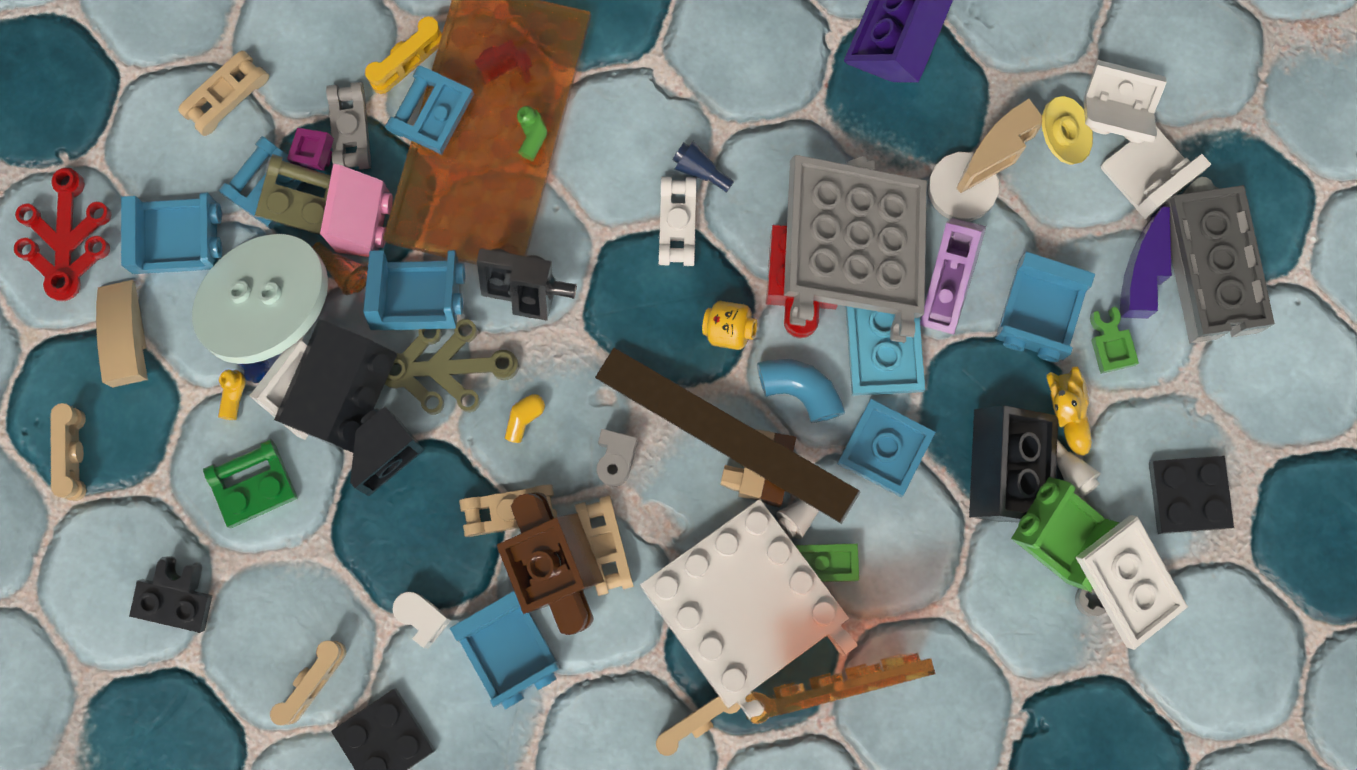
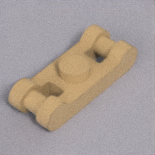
(223, 92)
(66, 452)
(500, 510)
(605, 543)
(309, 683)
(695, 723)

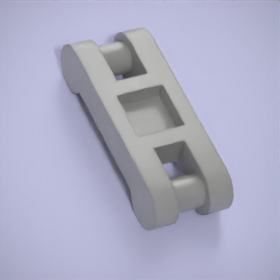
(349, 126)

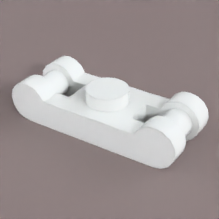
(677, 221)

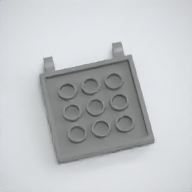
(855, 241)

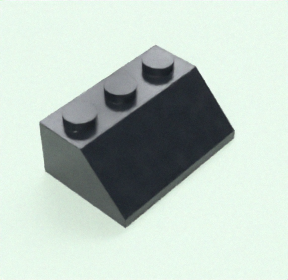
(335, 385)
(1010, 461)

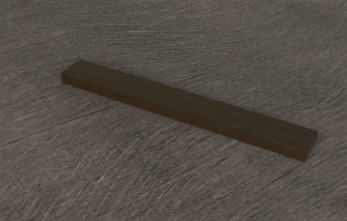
(728, 436)

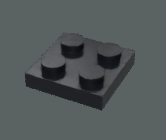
(1191, 495)
(383, 736)

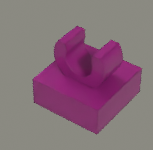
(311, 149)

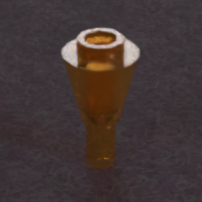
(348, 274)

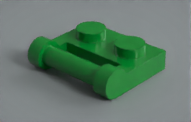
(256, 494)

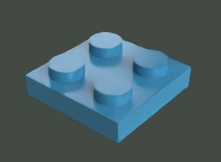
(886, 448)

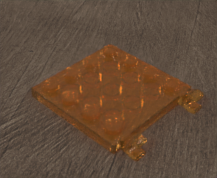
(830, 687)

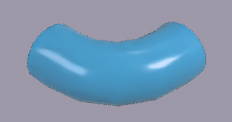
(803, 382)

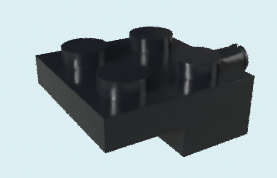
(522, 281)

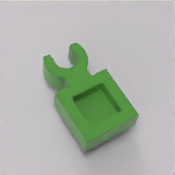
(1113, 347)

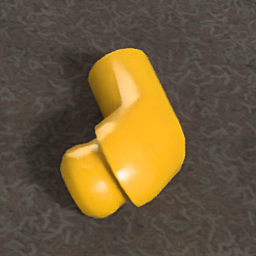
(522, 414)

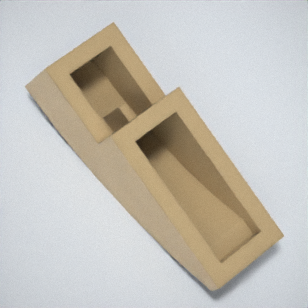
(1002, 144)
(120, 334)

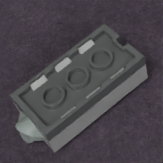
(1217, 262)

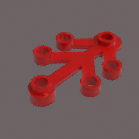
(64, 239)

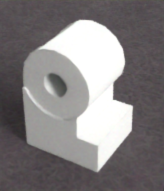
(423, 615)

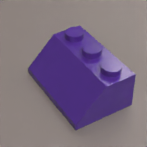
(897, 38)

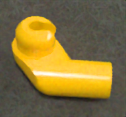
(233, 386)

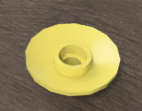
(1066, 130)

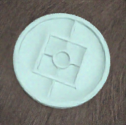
(260, 298)

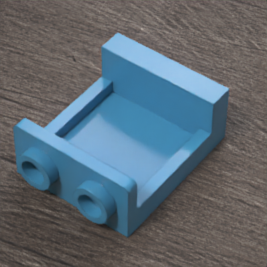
(170, 234)
(413, 293)
(1043, 307)
(506, 650)

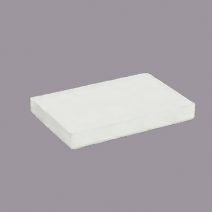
(1131, 582)

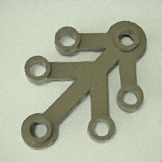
(441, 368)

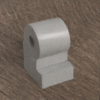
(616, 464)

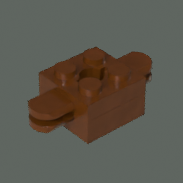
(536, 569)

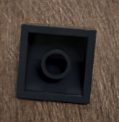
(381, 450)

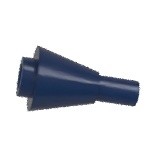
(696, 163)

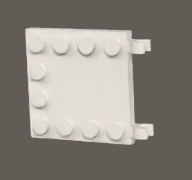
(746, 605)

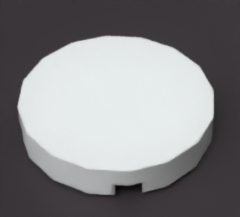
(946, 197)

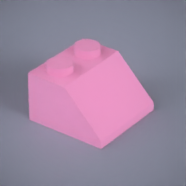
(355, 212)

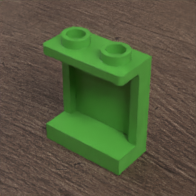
(1060, 529)

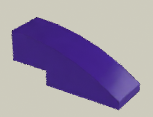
(1147, 268)

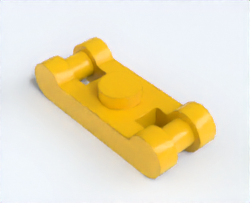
(404, 57)

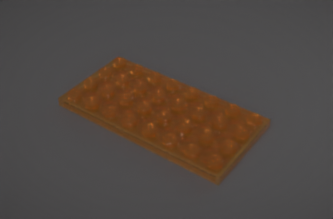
(481, 185)

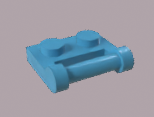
(439, 115)
(232, 190)

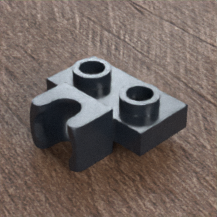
(172, 597)

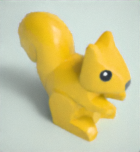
(1070, 405)

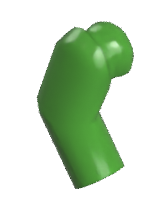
(534, 129)

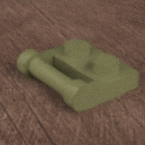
(289, 205)

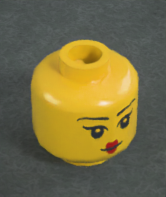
(729, 325)

